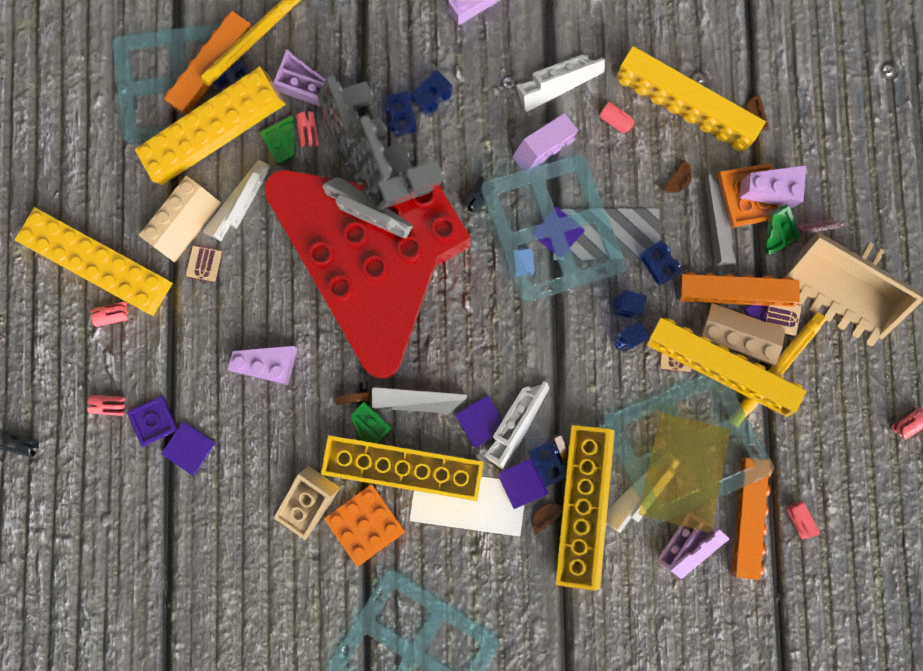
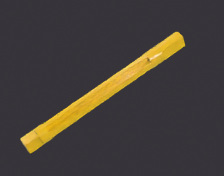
(247, 40)
(790, 354)

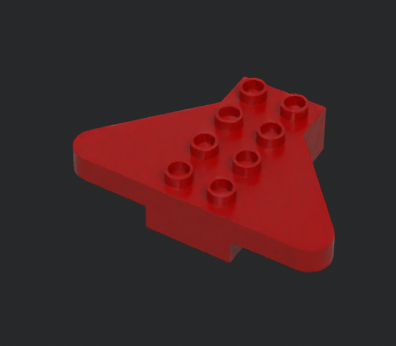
(364, 271)

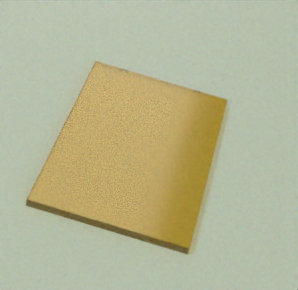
(685, 472)

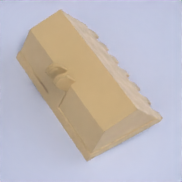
(852, 287)

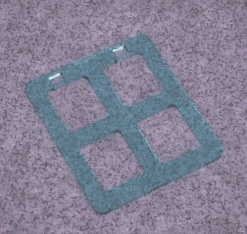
(130, 89)
(553, 227)
(665, 403)
(414, 653)

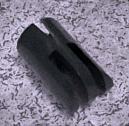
(475, 197)
(21, 445)

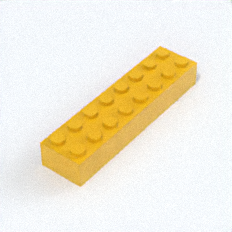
(689, 100)
(210, 126)
(93, 261)
(726, 368)
(402, 468)
(585, 507)

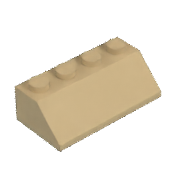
(180, 218)
(743, 334)

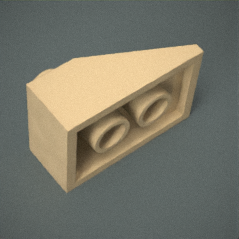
(306, 502)

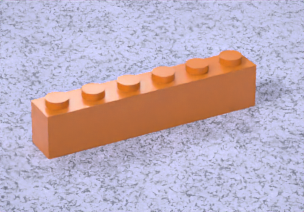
(189, 87)
(739, 290)
(750, 527)

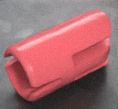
(616, 118)
(305, 126)
(109, 314)
(100, 404)
(909, 424)
(802, 520)

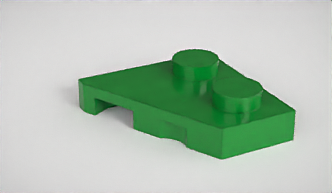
(281, 140)
(780, 229)
(369, 424)

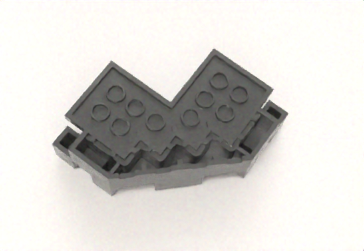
(381, 170)

